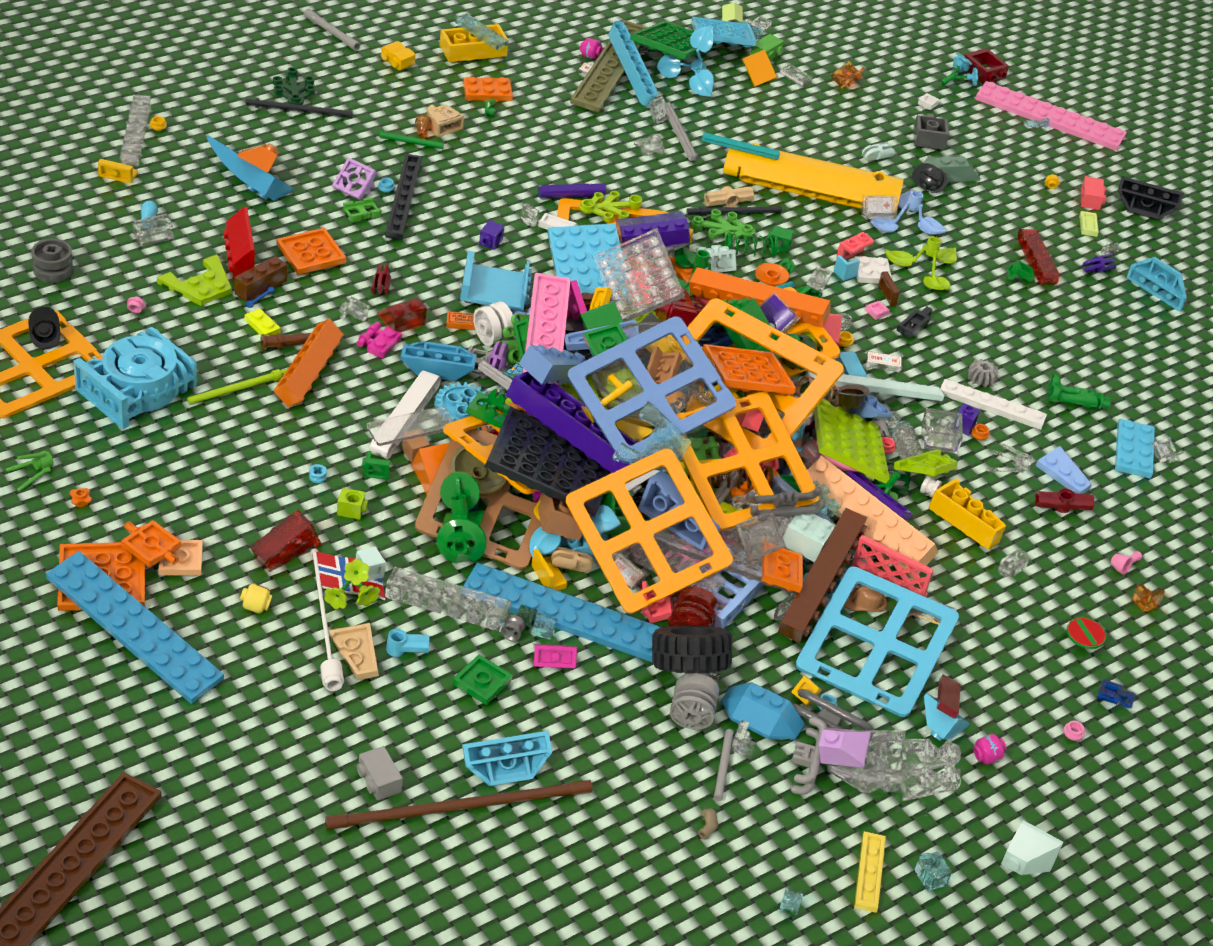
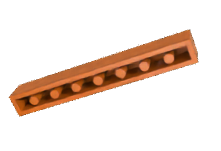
(722, 286)

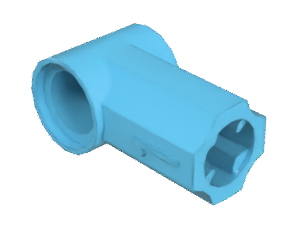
(400, 642)

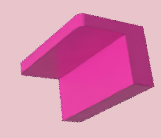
(554, 655)

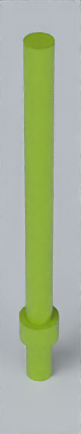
(275, 375)

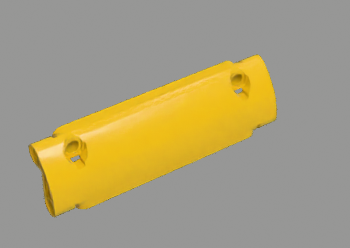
(811, 177)

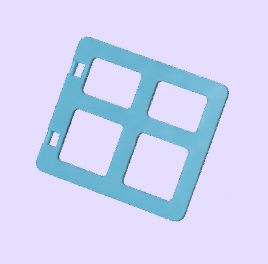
(883, 641)

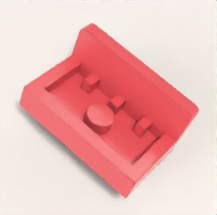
(854, 245)
(659, 610)

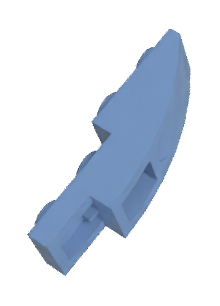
(871, 409)

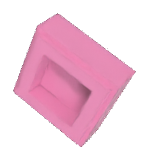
(877, 310)

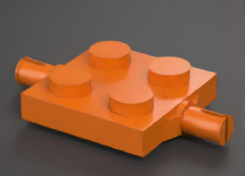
(151, 543)

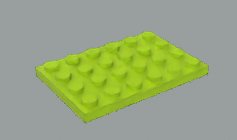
(850, 440)

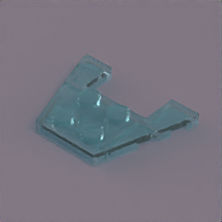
(664, 436)

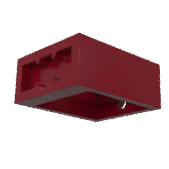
(985, 56)

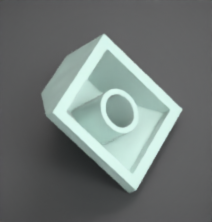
(1031, 850)

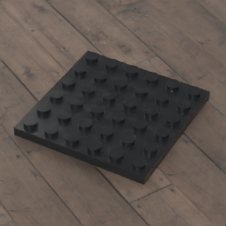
(542, 459)

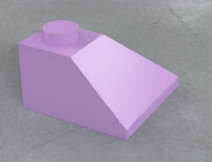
(844, 747)

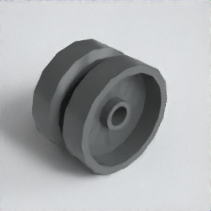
(52, 260)

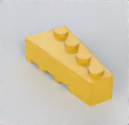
(967, 514)

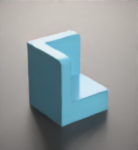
(845, 269)

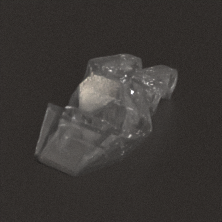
(903, 765)

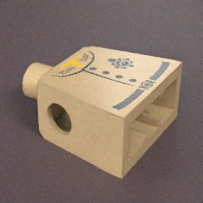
(444, 120)

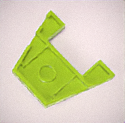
(203, 287)

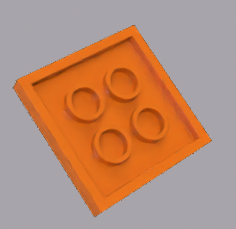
(311, 251)

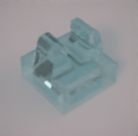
(544, 626)

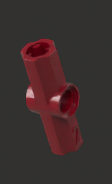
(1064, 500)

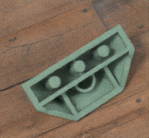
(955, 167)

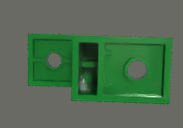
(752, 308)

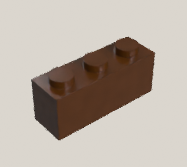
(259, 278)

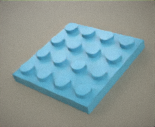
(727, 31)

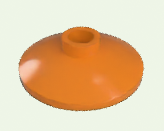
(772, 274)

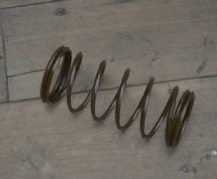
(768, 469)

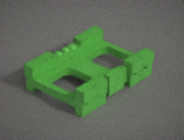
(360, 206)

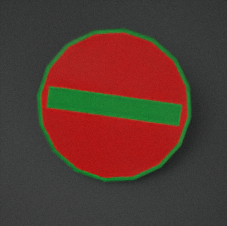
(1086, 633)

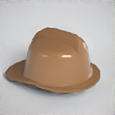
(865, 600)

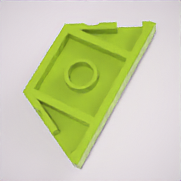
(927, 463)

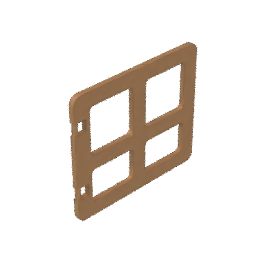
(496, 501)

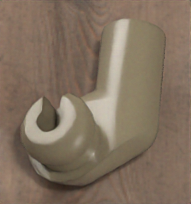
(711, 821)

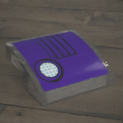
(778, 313)

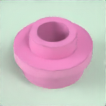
(135, 304)
(1074, 730)

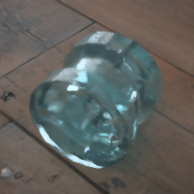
(791, 901)

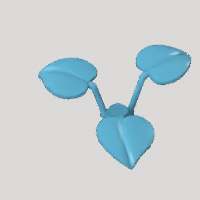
(703, 81)
(546, 543)

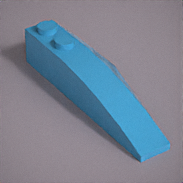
(256, 178)

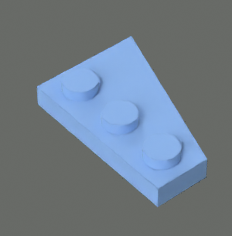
(1063, 470)

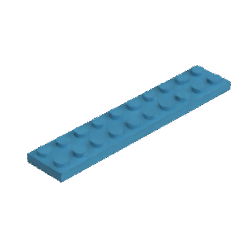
(573, 614)
(135, 627)

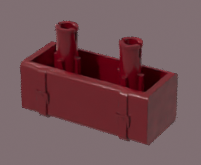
(681, 308)

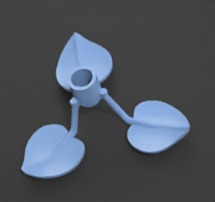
(911, 201)

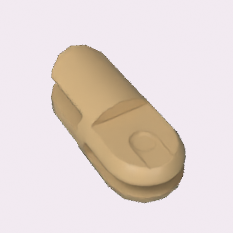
(571, 559)

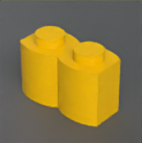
(398, 55)

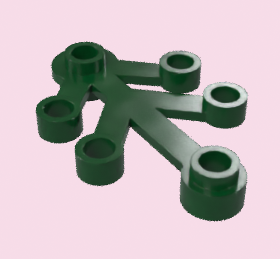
(293, 75)

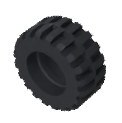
(692, 649)

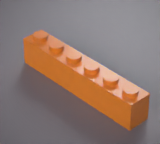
(308, 363)

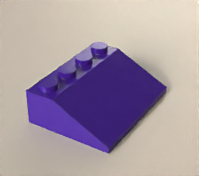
(671, 226)

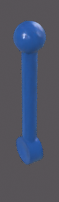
(249, 304)

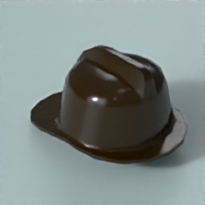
(852, 396)

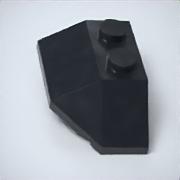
(1148, 199)

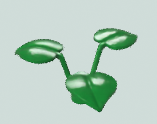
(688, 259)

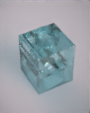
(933, 871)

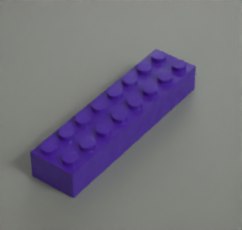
(566, 417)

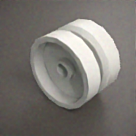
(491, 321)

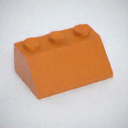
(260, 156)

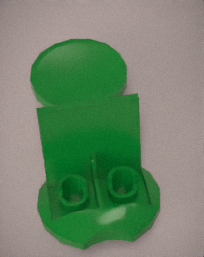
(461, 493)

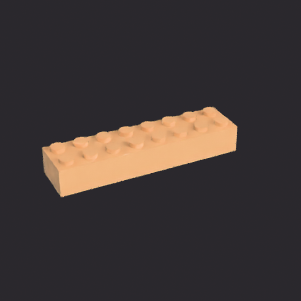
(882, 522)

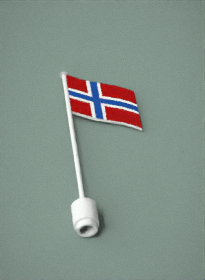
(330, 574)

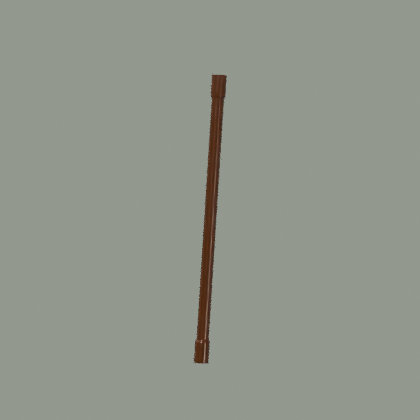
(346, 820)

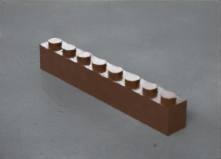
(822, 576)

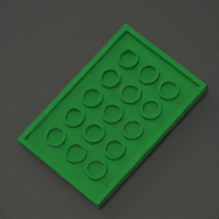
(668, 39)

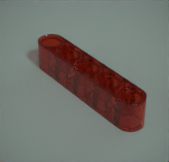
(1038, 256)

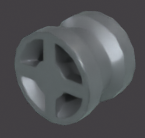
(513, 627)

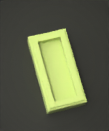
(1088, 223)

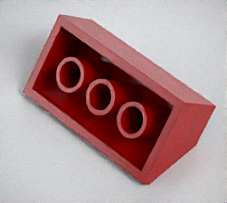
(239, 243)

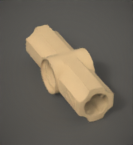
(729, 196)

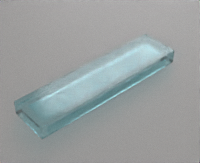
(481, 31)

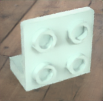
(721, 258)

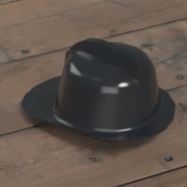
(929, 178)
(44, 327)

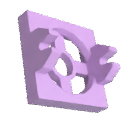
(346, 173)

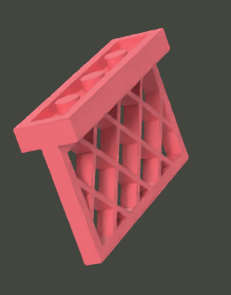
(895, 558)

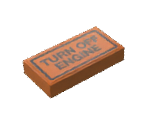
(460, 320)

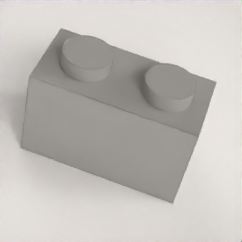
(379, 773)

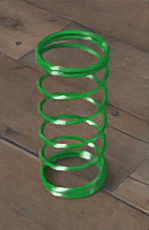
(774, 241)

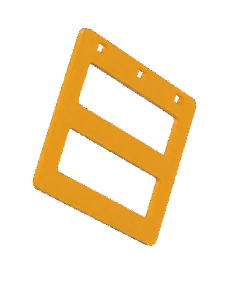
(795, 409)

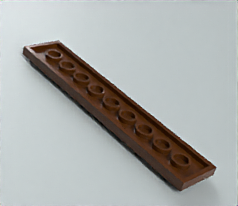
(74, 860)

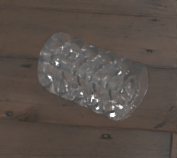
(906, 441)

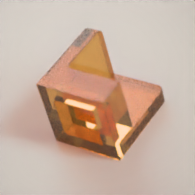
(1146, 599)

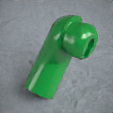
(488, 107)

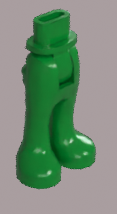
(1080, 396)

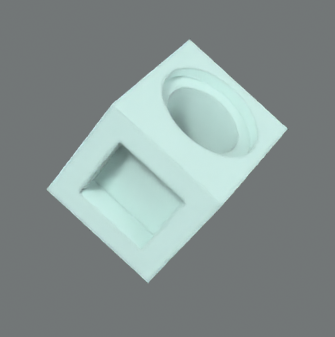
(375, 562)

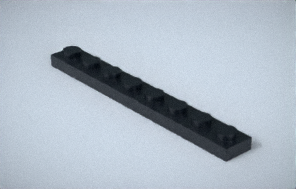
(403, 197)

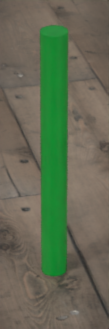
(412, 140)

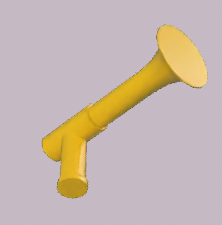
(620, 390)

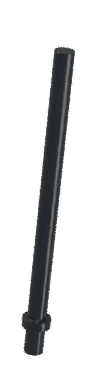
(303, 108)

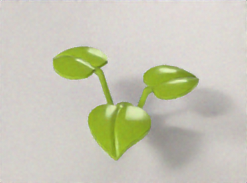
(932, 249)

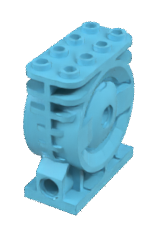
(135, 376)

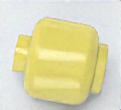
(256, 598)

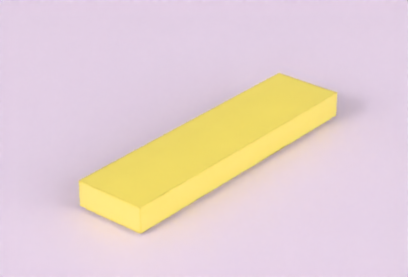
(870, 872)

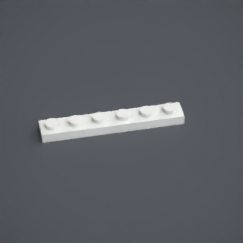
(993, 404)

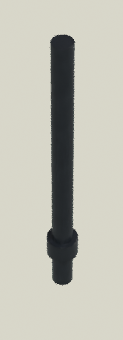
(703, 210)

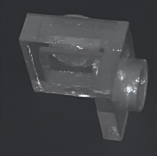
(1165, 450)

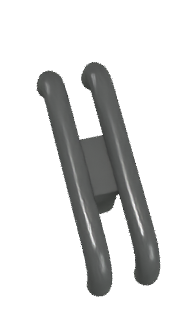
(785, 503)
(830, 713)

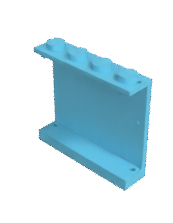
(491, 285)

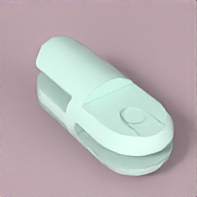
(878, 151)

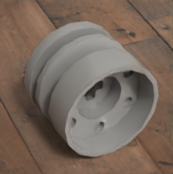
(694, 701)

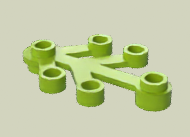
(589, 205)

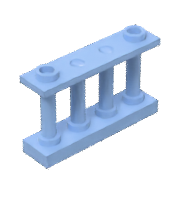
(737, 604)

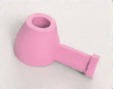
(1123, 562)

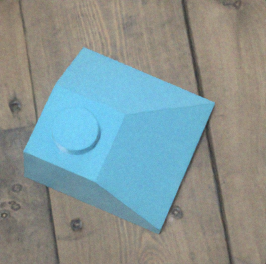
(942, 725)

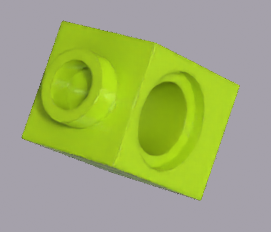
(351, 503)

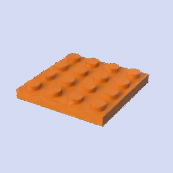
(749, 369)
(114, 561)

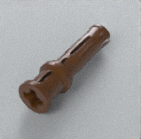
(279, 340)

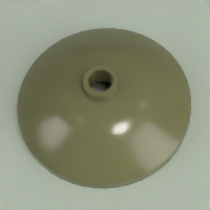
(466, 462)

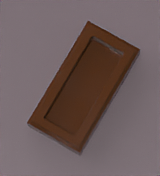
(888, 288)

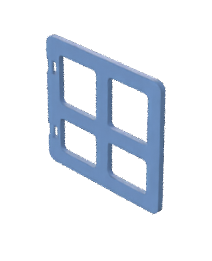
(652, 392)

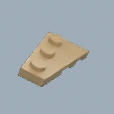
(357, 649)

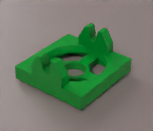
(489, 413)

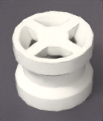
(930, 485)

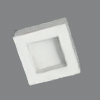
(928, 101)

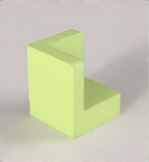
(732, 12)

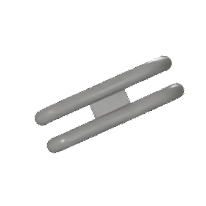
(809, 757)

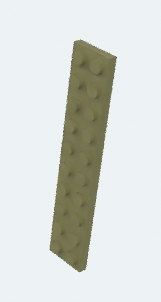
(602, 76)

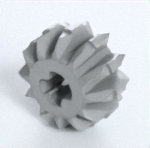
(983, 373)

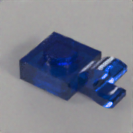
(1113, 693)

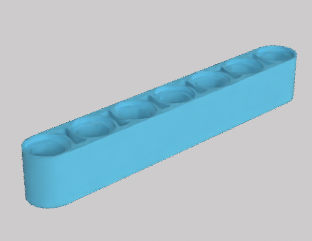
(632, 63)

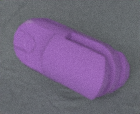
(498, 356)

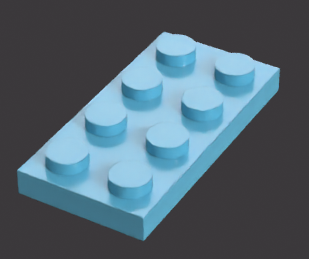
(1134, 448)

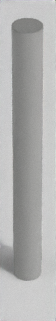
(723, 766)

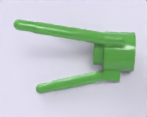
(41, 461)

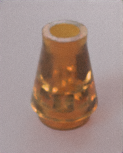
(422, 124)

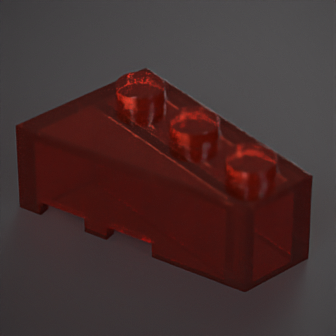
(286, 540)

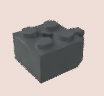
(930, 132)

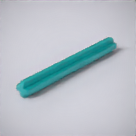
(740, 146)

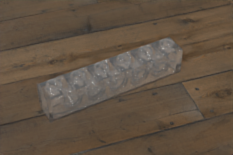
(447, 599)

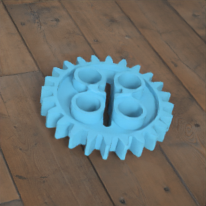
(457, 399)

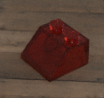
(404, 315)

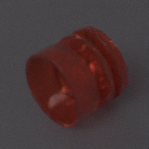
(694, 607)

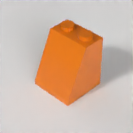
(427, 464)

